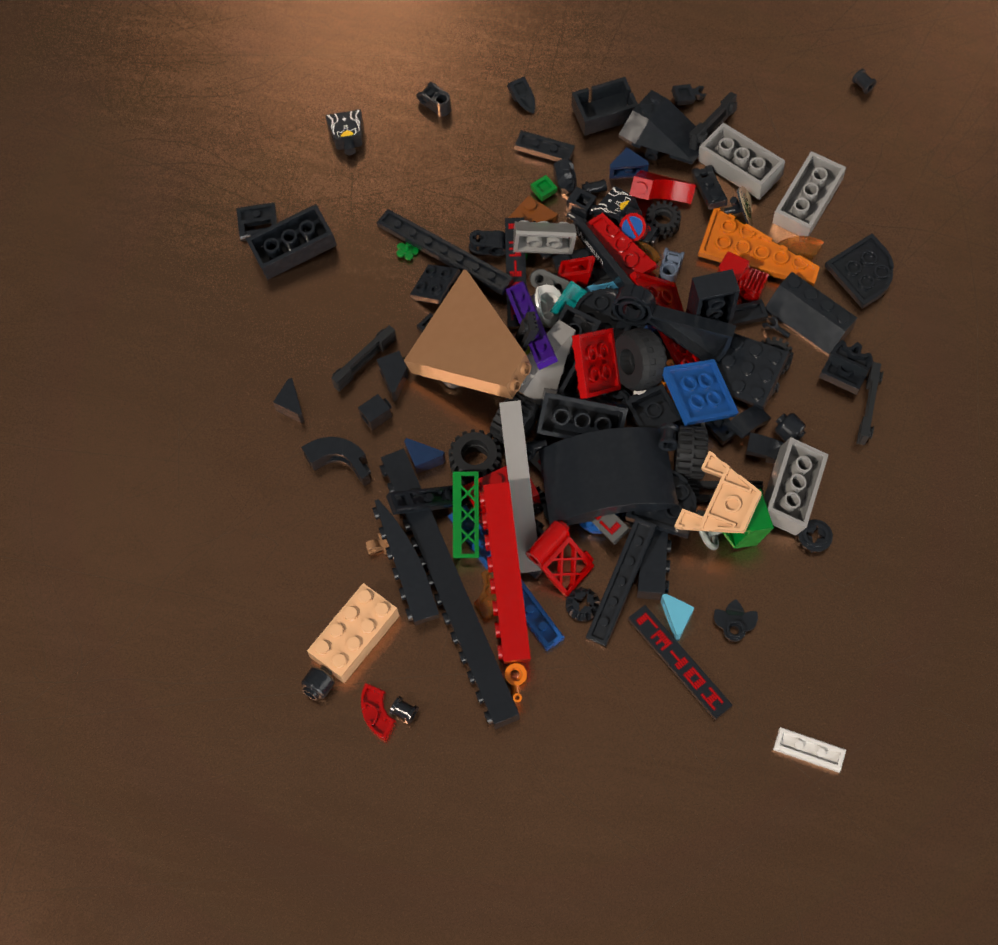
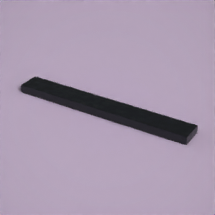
(445, 251)

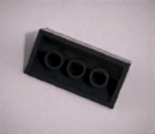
(810, 313)

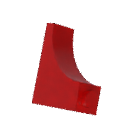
(655, 186)

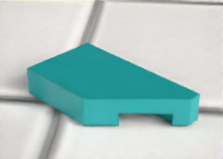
(569, 296)

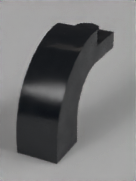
(336, 449)

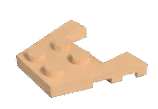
(730, 505)

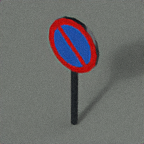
(633, 226)

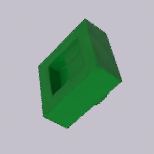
(544, 188)

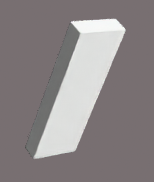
(809, 749)

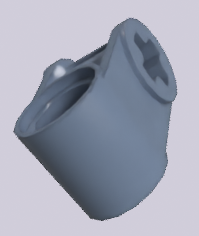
(670, 265)

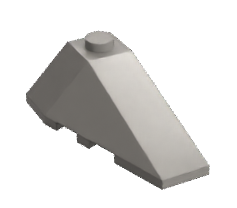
(549, 377)

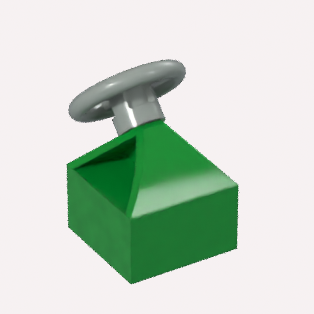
(757, 530)

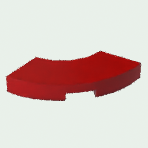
(374, 712)

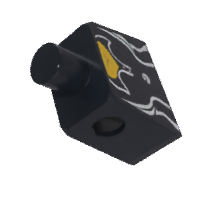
(346, 130)
(617, 205)

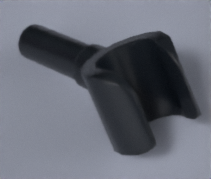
(774, 325)

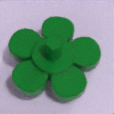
(406, 250)

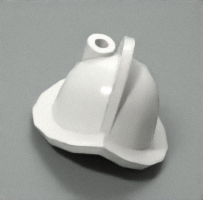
(544, 300)

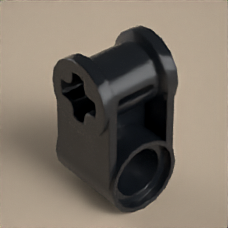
(435, 99)
(489, 243)

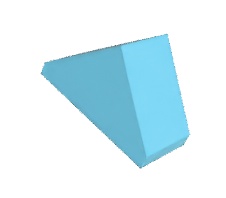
(677, 614)

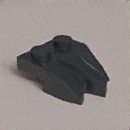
(847, 367)

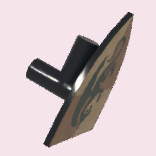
(743, 205)

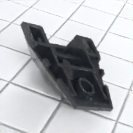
(661, 127)

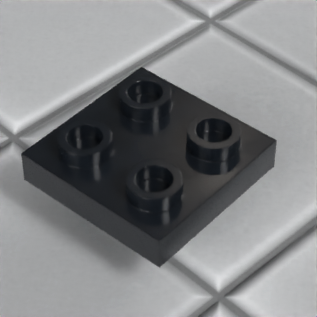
(435, 284)

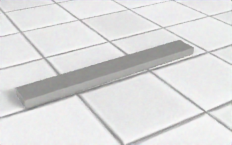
(519, 481)

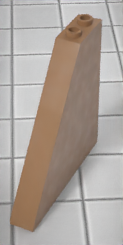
(469, 344)

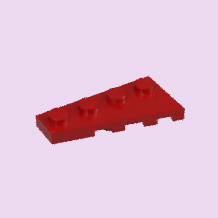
(620, 246)

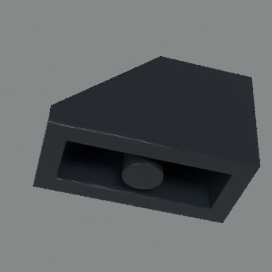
(394, 373)

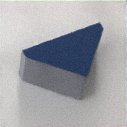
(627, 165)
(423, 456)

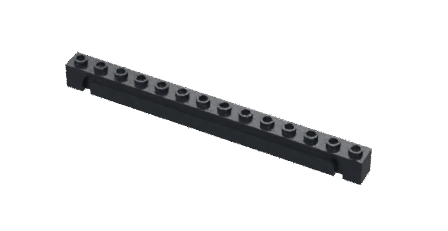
(453, 597)

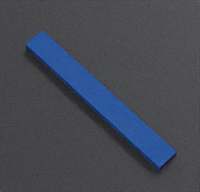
(536, 617)

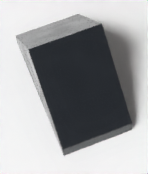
(288, 402)

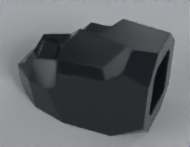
(565, 175)

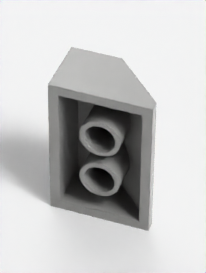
(544, 237)

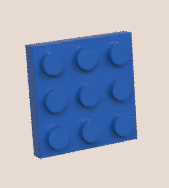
(699, 392)

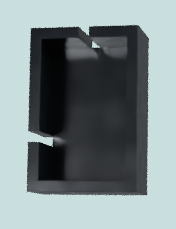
(608, 108)

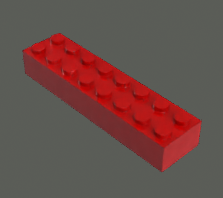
(506, 573)

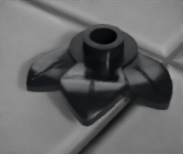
(735, 618)

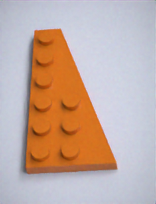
(728, 234)

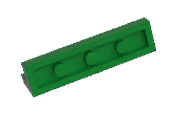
(457, 522)

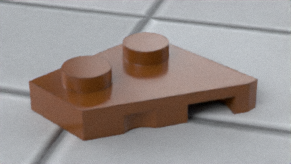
(534, 211)

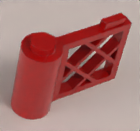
(550, 546)

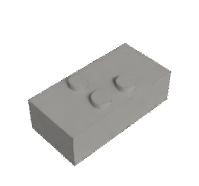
(741, 160)
(809, 195)
(794, 485)

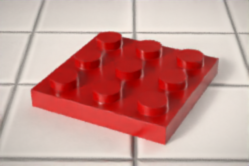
(596, 363)

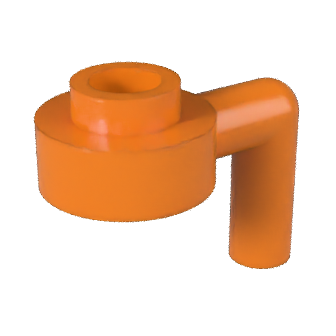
(515, 683)

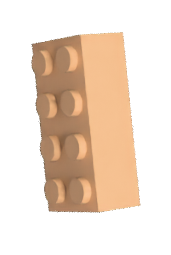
(353, 632)

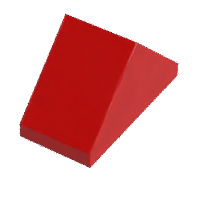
(577, 270)

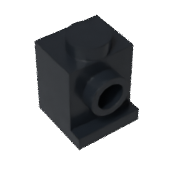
(581, 202)

